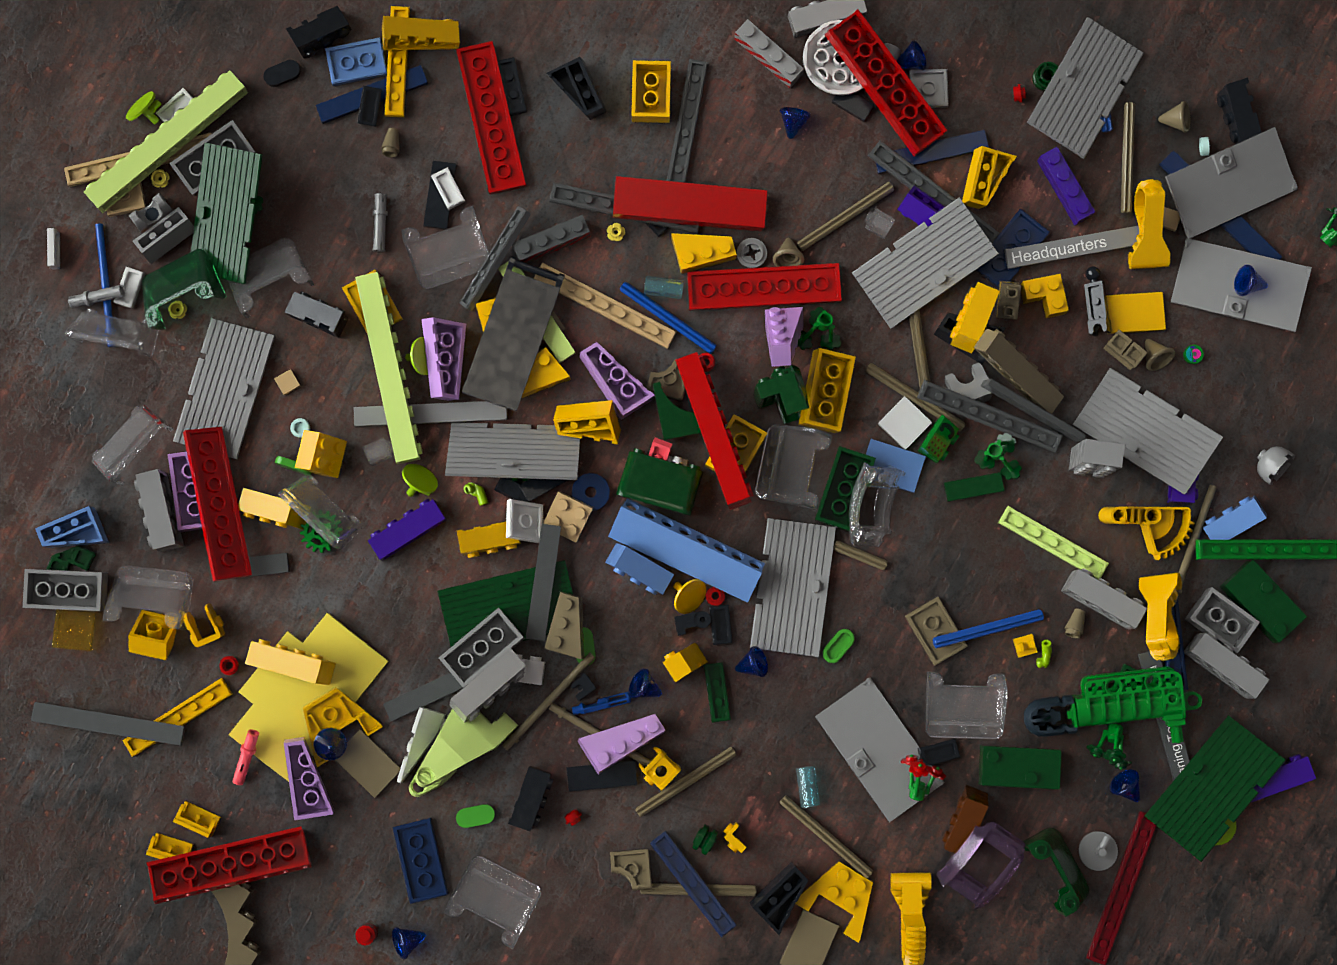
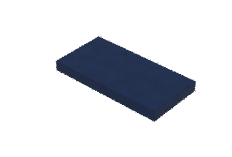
(1019, 232)
(420, 860)

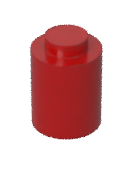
(366, 934)

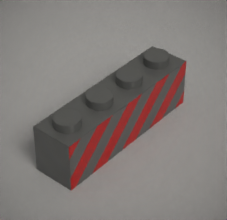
(551, 239)

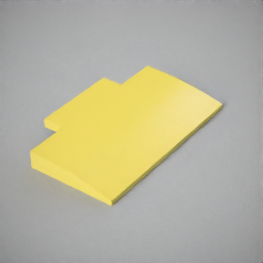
(280, 698)

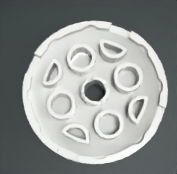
(822, 66)

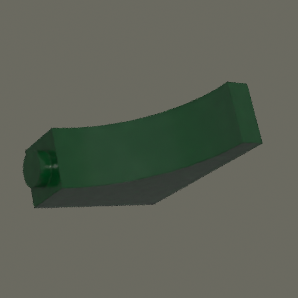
(674, 420)

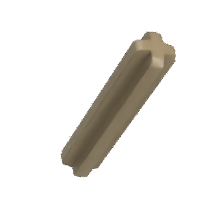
(860, 555)

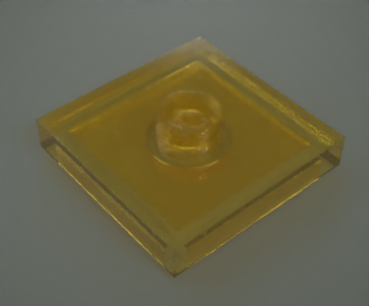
(74, 630)

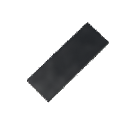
(436, 210)
(587, 778)

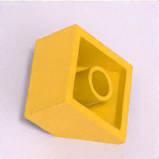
(151, 636)

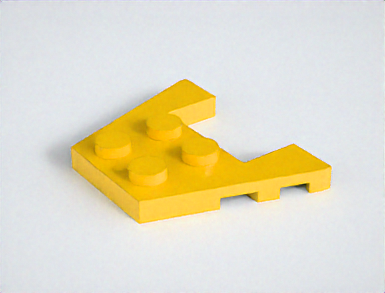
(335, 711)
(846, 890)

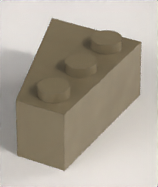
(567, 627)

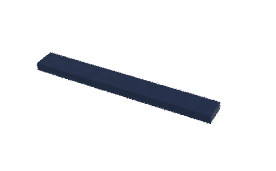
(1236, 227)

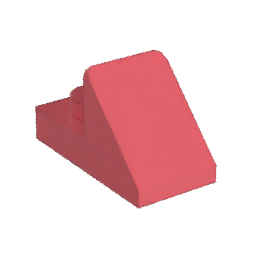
(660, 449)

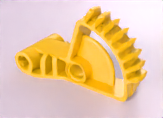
(1150, 248)
(1152, 529)
(1161, 630)
(910, 894)

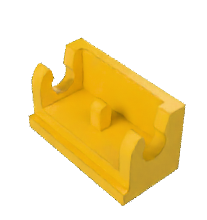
(197, 819)
(165, 846)

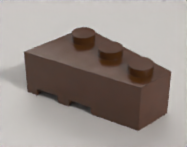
(969, 813)

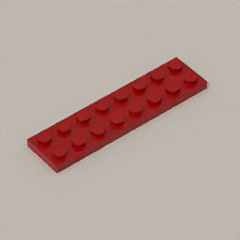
(491, 117)
(764, 286)
(217, 503)

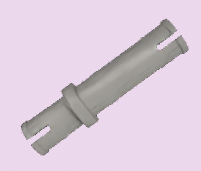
(379, 222)
(89, 298)

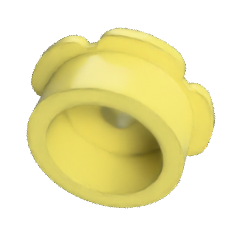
(155, 178)
(615, 227)
(182, 309)

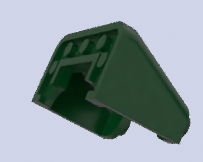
(659, 482)
(1051, 844)

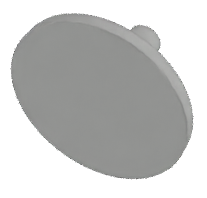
(1098, 851)

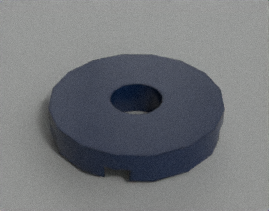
(595, 481)

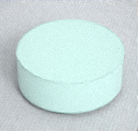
(1204, 146)
(298, 426)

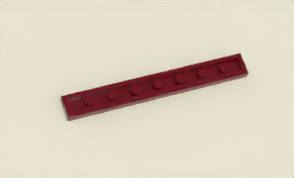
(1121, 890)

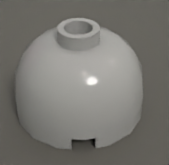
(1273, 463)

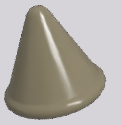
(1177, 117)
(788, 254)
(1157, 355)

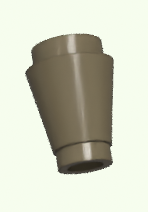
(391, 146)
(1075, 625)

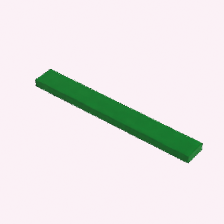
(1265, 549)

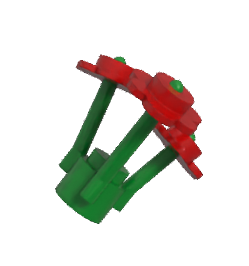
(918, 769)

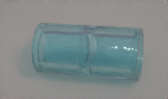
(663, 287)
(808, 786)

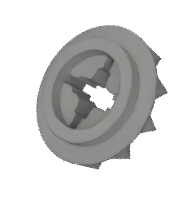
(755, 245)

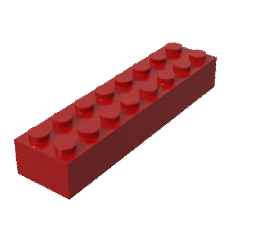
(716, 437)

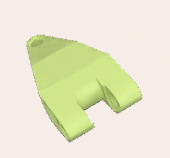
(457, 746)

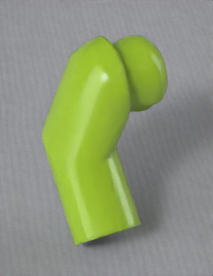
(477, 491)
(1046, 654)

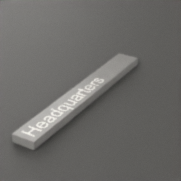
(1071, 247)

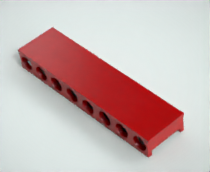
(886, 82)
(689, 203)
(228, 865)

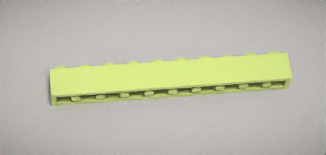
(165, 141)
(388, 369)

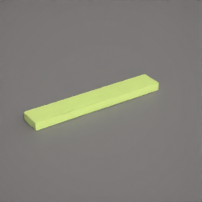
(553, 335)
(1052, 542)

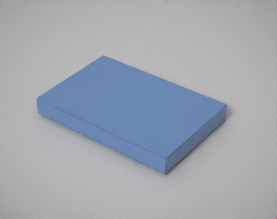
(356, 61)
(899, 458)

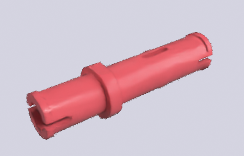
(247, 751)

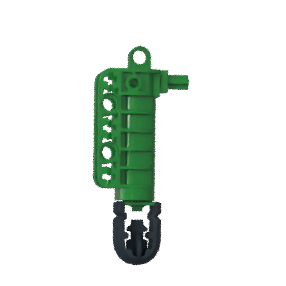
(1116, 704)

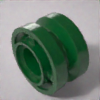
(1038, 78)
(705, 839)

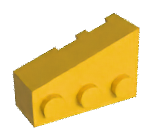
(984, 175)
(589, 419)

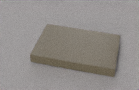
(930, 622)
(368, 763)
(809, 940)

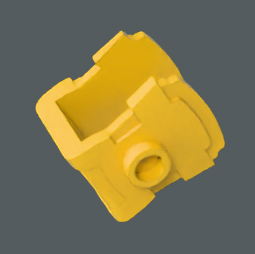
(195, 636)
(660, 760)

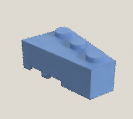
(1235, 519)
(74, 529)
(639, 569)

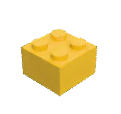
(320, 454)

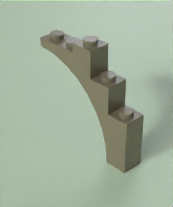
(238, 924)

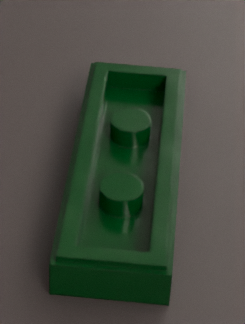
(974, 487)
(717, 692)

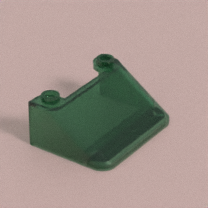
(177, 279)

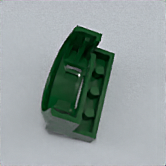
(786, 390)

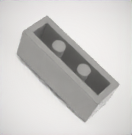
(164, 235)

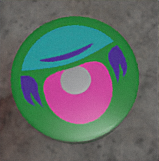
(1193, 354)

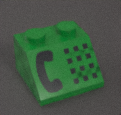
(938, 439)

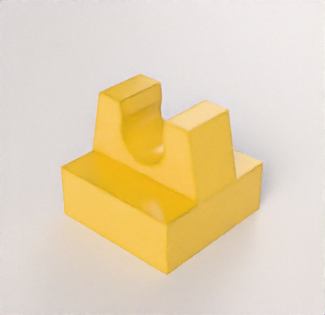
(1025, 645)

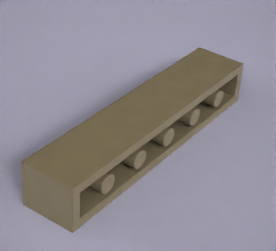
(1018, 370)

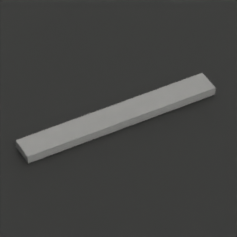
(435, 413)

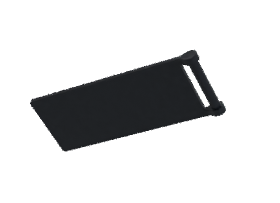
(512, 336)

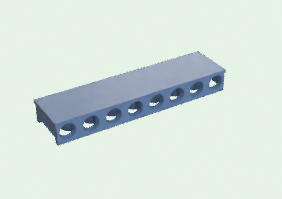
(685, 551)

